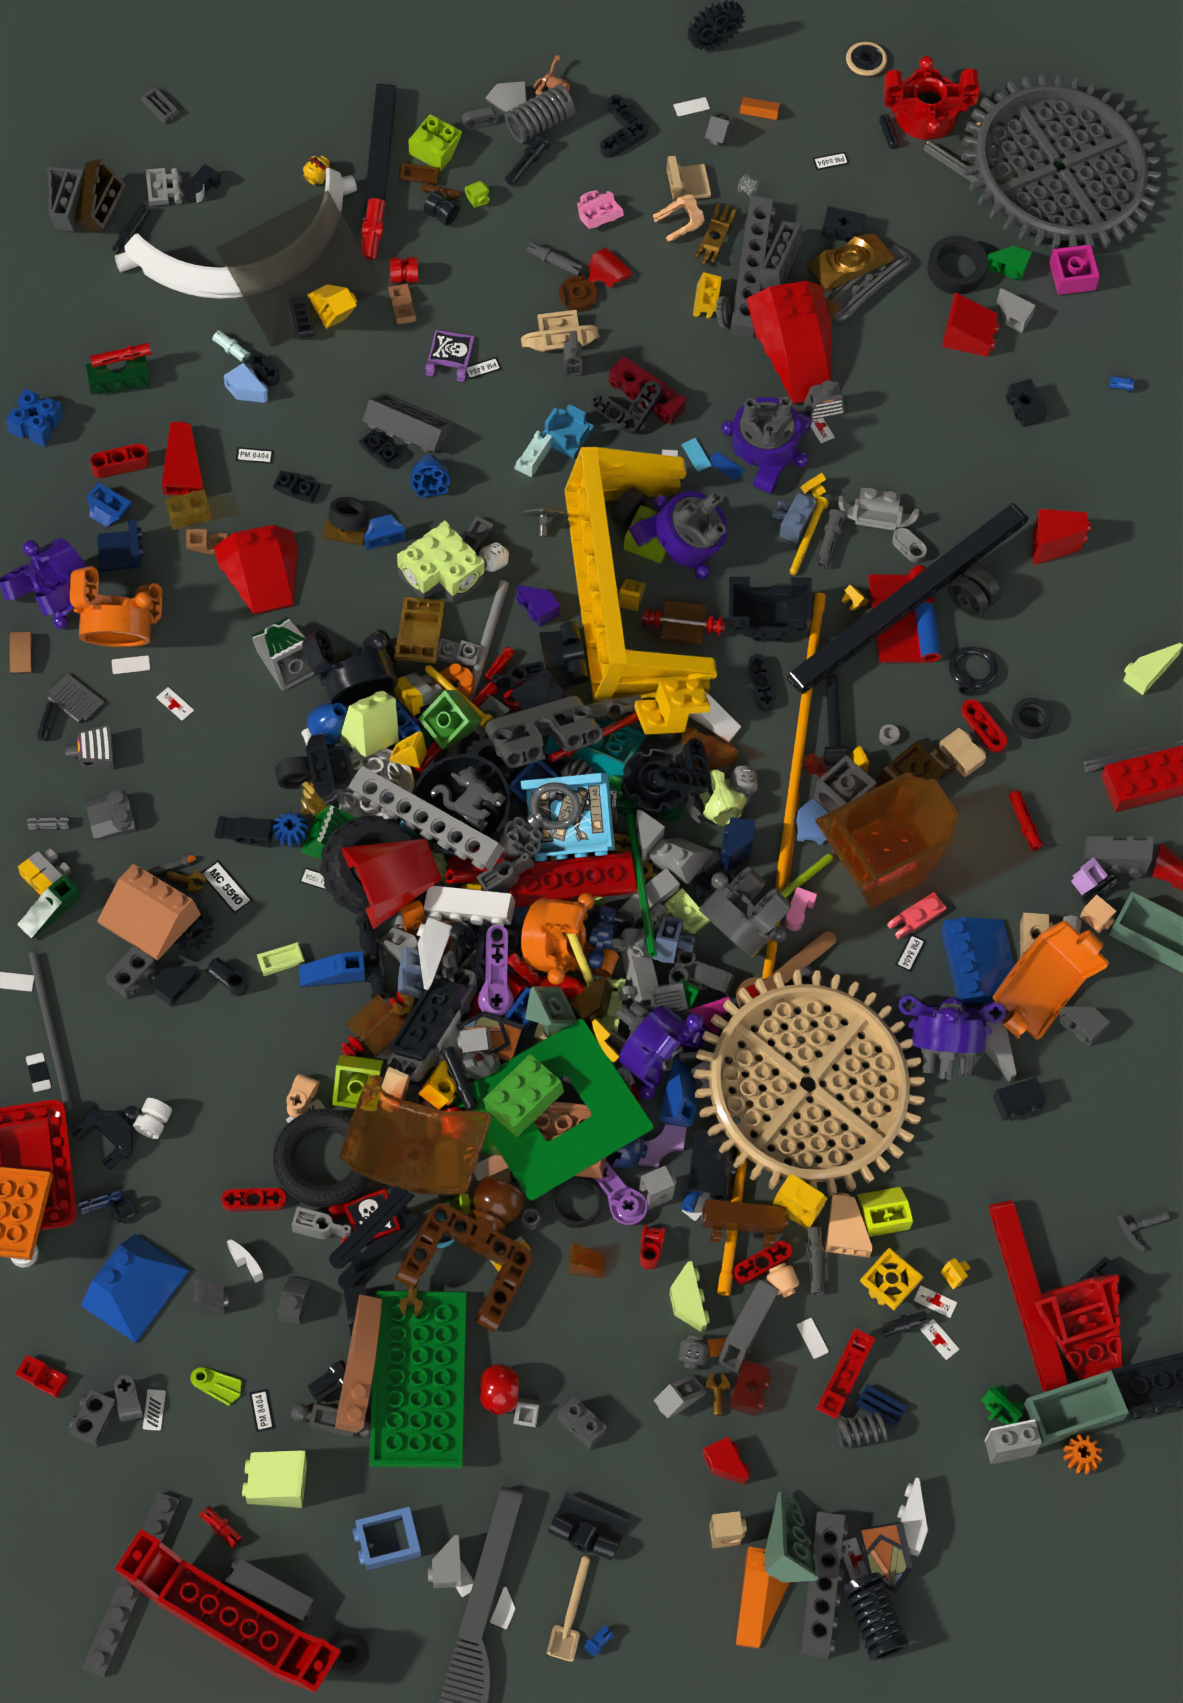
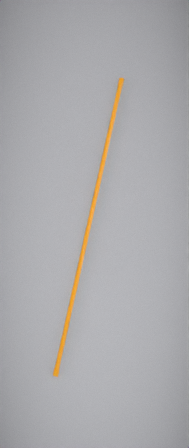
(726, 1275)

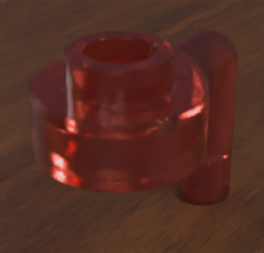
(814, 765)

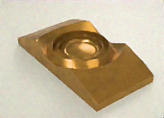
(850, 261)
(419, 630)

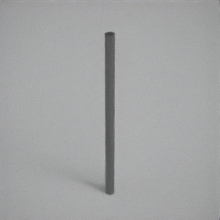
(51, 1033)

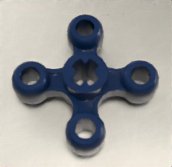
(601, 937)

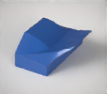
(106, 505)
(383, 532)

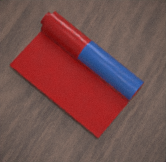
(913, 637)

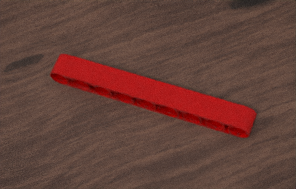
(1026, 1290)

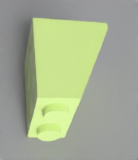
(371, 724)
(276, 1478)

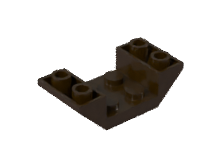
(920, 759)

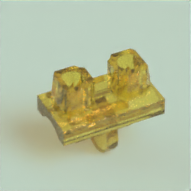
(311, 801)

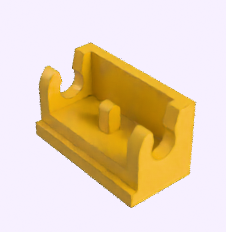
(707, 294)

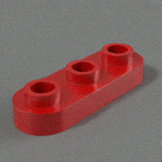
(982, 718)

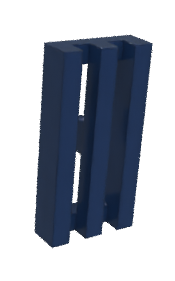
(868, 1389)

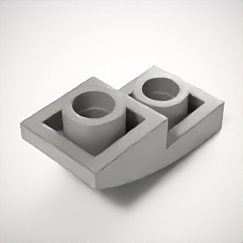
(460, 653)

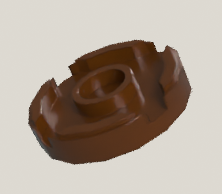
(578, 293)

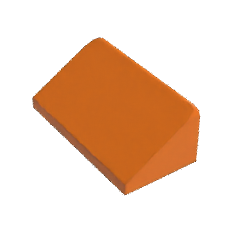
(759, 108)

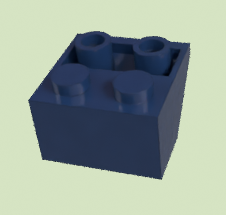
(737, 842)

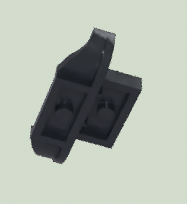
(328, 768)

